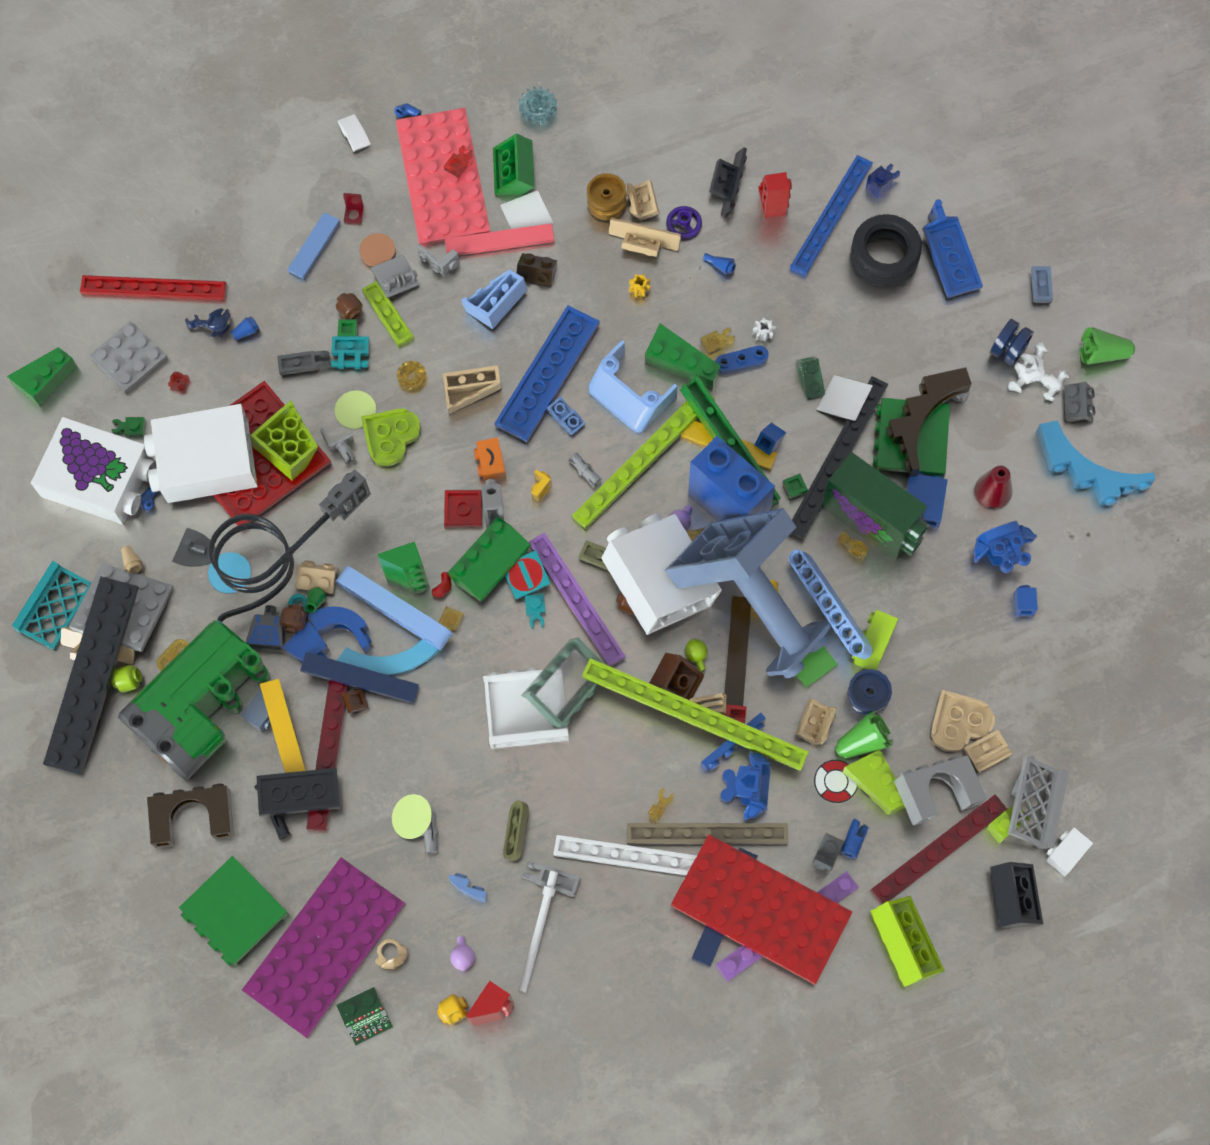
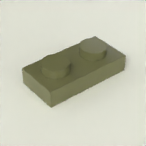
(592, 554)

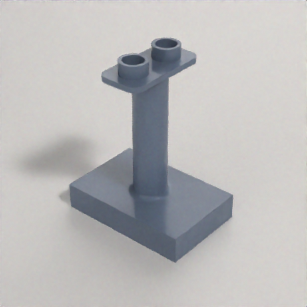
(735, 552)

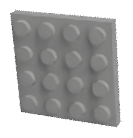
(146, 610)

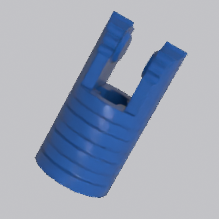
(854, 839)

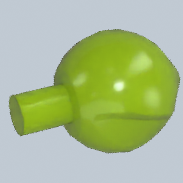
(696, 652)

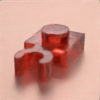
(458, 163)

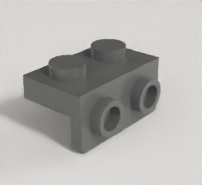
(1079, 402)

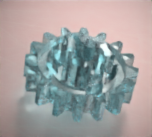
(537, 105)

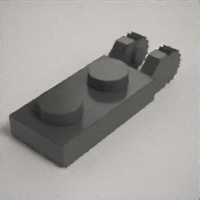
(303, 362)

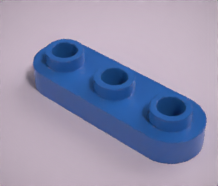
(751, 359)

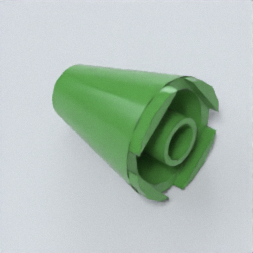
(1104, 347)
(865, 737)

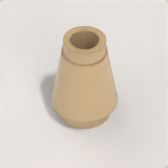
(131, 561)

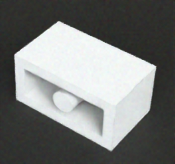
(1069, 851)

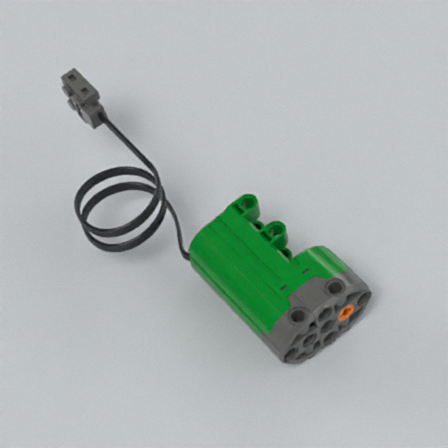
(176, 704)

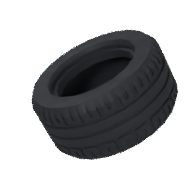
(886, 227)

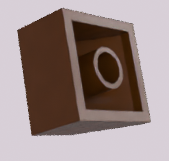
(677, 676)

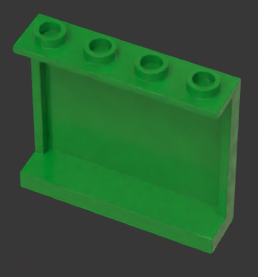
(930, 445)
(232, 911)

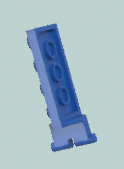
(951, 253)

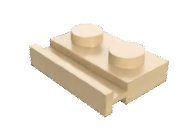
(987, 751)

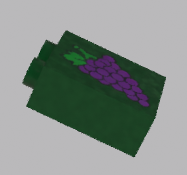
(875, 507)

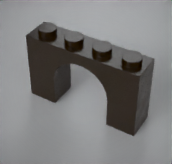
(164, 807)

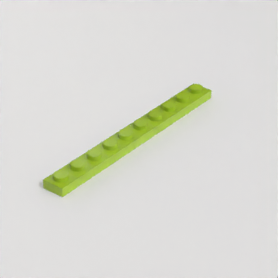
(635, 465)

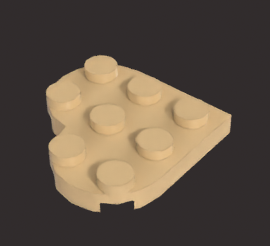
(959, 720)

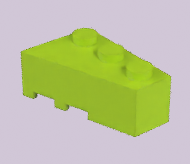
(878, 635)
(876, 780)

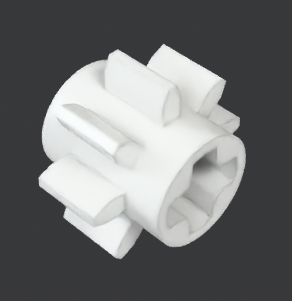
(764, 329)

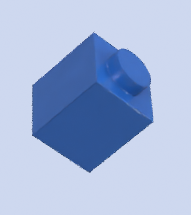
(770, 438)
(1025, 601)

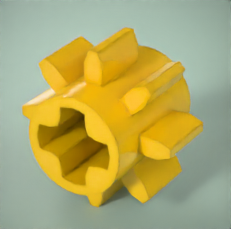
(639, 285)

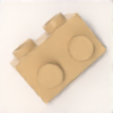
(642, 200)
(312, 575)
(815, 722)

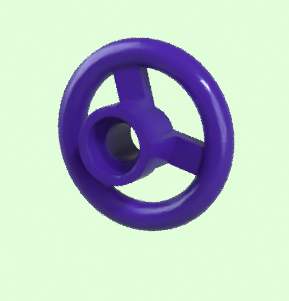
(685, 213)

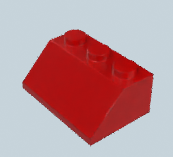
(491, 1005)

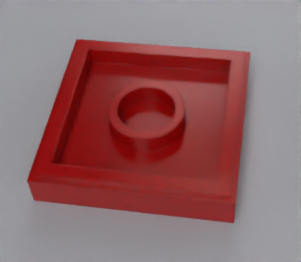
(463, 509)

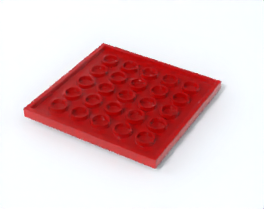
(272, 484)

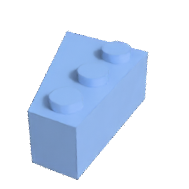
(496, 299)

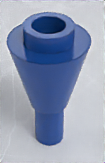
(724, 264)

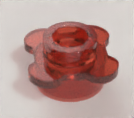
(175, 377)

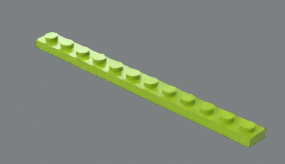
(695, 714)

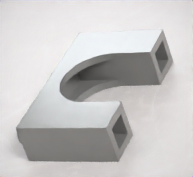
(955, 772)

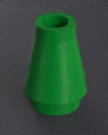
(315, 598)

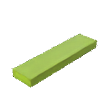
(387, 314)

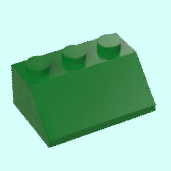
(513, 166)

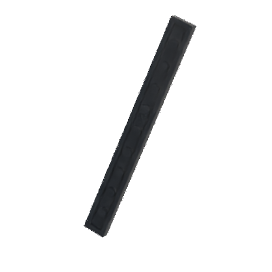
(839, 452)

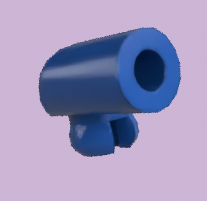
(407, 109)
(147, 499)

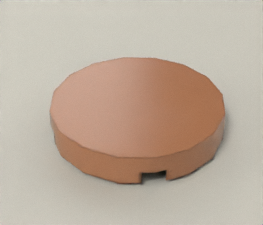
(377, 249)

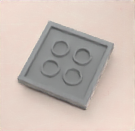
(128, 357)

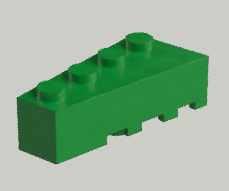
(680, 358)

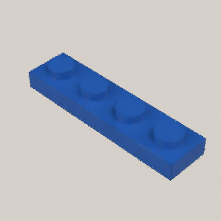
(727, 748)

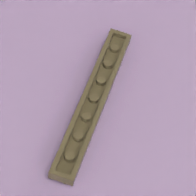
(697, 833)

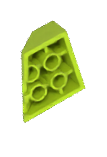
(285, 441)

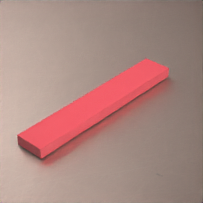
(500, 240)

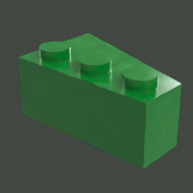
(43, 375)

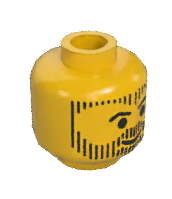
(452, 1009)

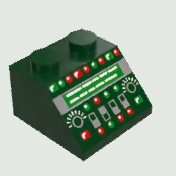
(364, 1016)

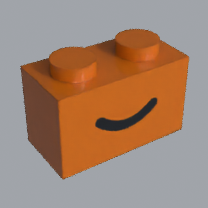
(490, 458)

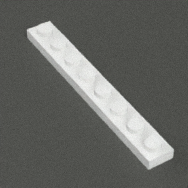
(623, 855)

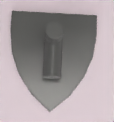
(193, 549)

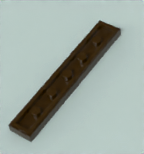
(737, 651)

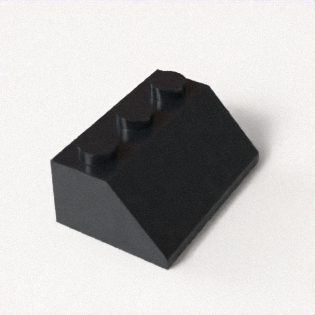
(1016, 895)

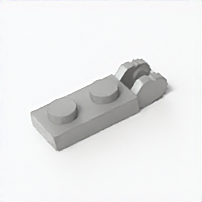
(565, 882)

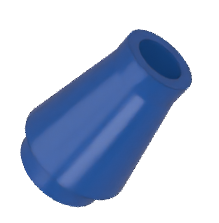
(245, 328)

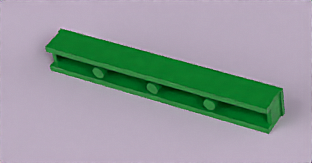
(717, 423)

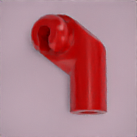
(444, 587)

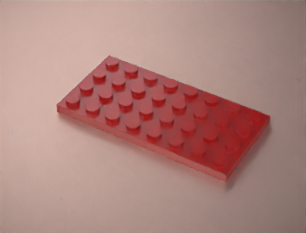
(761, 909)

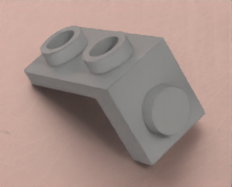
(448, 263)

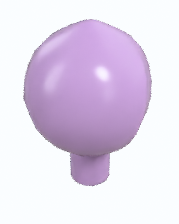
(683, 516)
(462, 955)

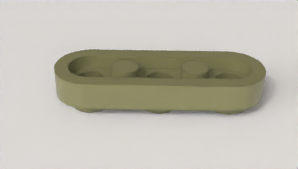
(516, 830)

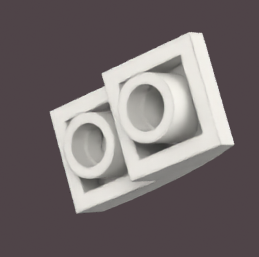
(354, 132)

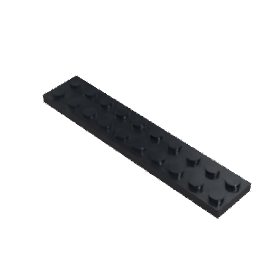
(91, 675)

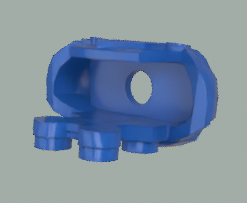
(1003, 546)
(750, 785)

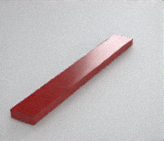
(153, 287)

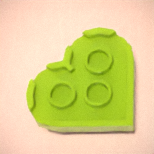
(389, 434)

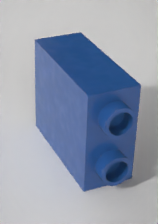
(727, 483)

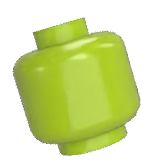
(126, 678)

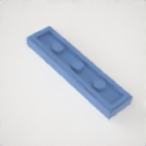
(313, 246)

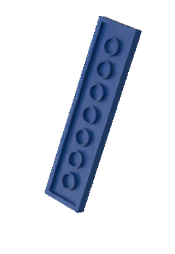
(547, 373)

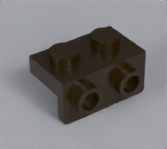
(536, 269)

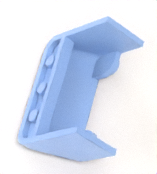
(622, 401)

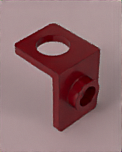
(353, 203)

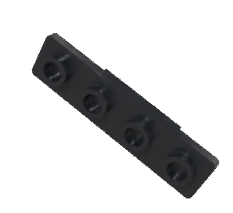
(727, 178)

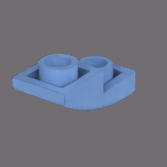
(565, 416)
(463, 884)

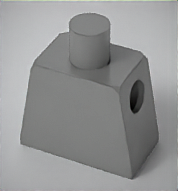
(492, 501)

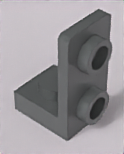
(828, 852)

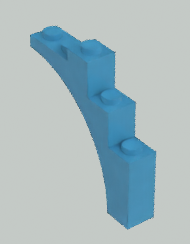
(1083, 472)

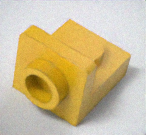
(542, 487)

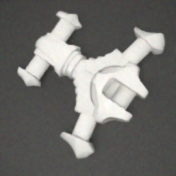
(1033, 370)

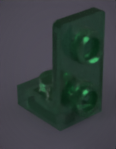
(811, 376)

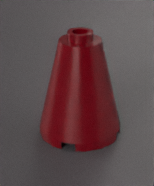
(994, 487)

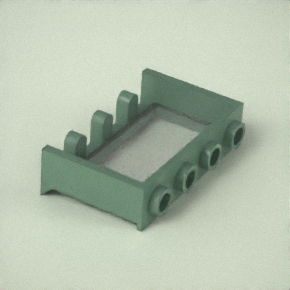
(560, 686)

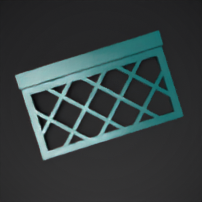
(36, 601)

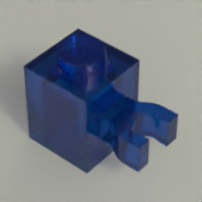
(881, 180)

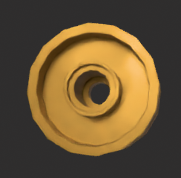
(606, 196)

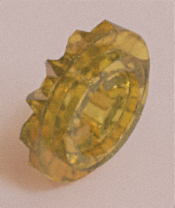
(410, 367)

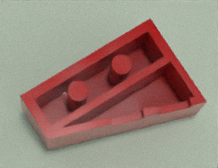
(775, 194)

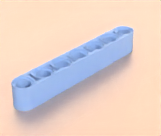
(394, 608)
(836, 609)

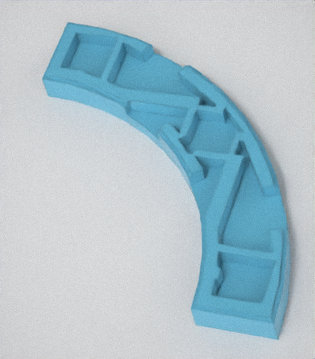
(393, 664)

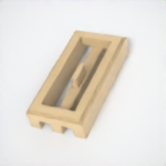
(710, 698)

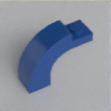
(341, 618)

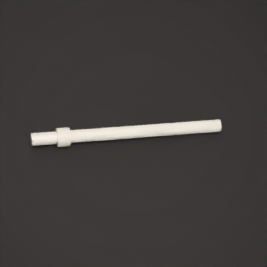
(548, 893)

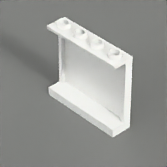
(512, 717)

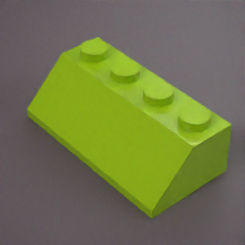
(907, 940)

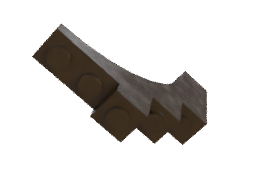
(934, 391)

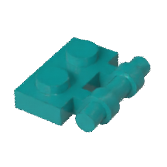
(350, 346)

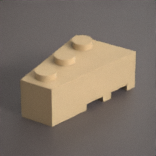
(470, 386)

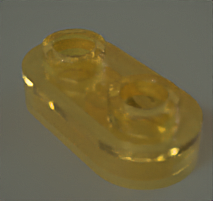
(170, 653)

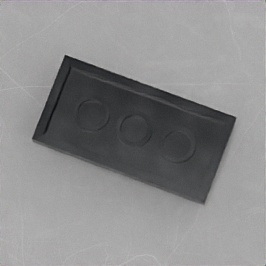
(298, 792)

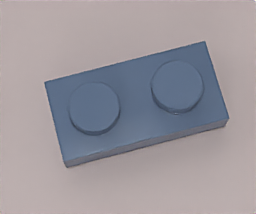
(1041, 284)

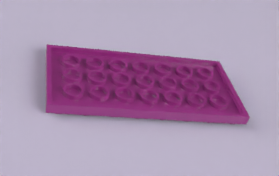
(323, 947)

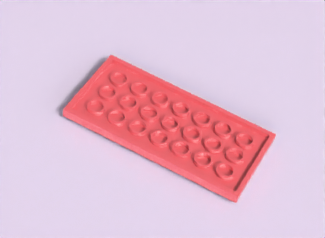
(440, 201)

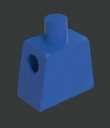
(305, 641)

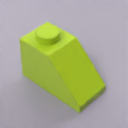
(1000, 826)

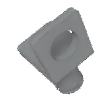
(341, 445)

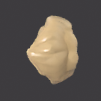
(394, 962)

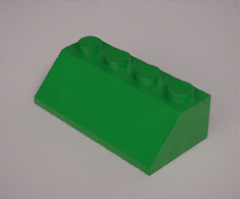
(489, 559)
(404, 568)

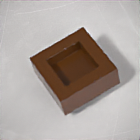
(355, 700)

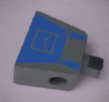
(266, 631)

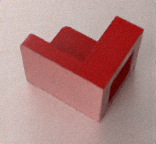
(736, 712)

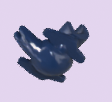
(215, 323)

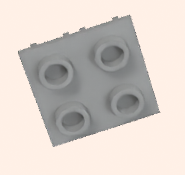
(395, 276)

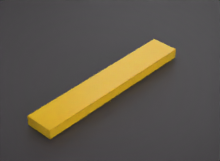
(698, 433)
(282, 726)

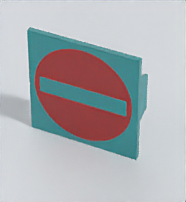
(527, 575)

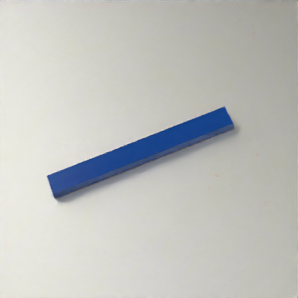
(831, 215)

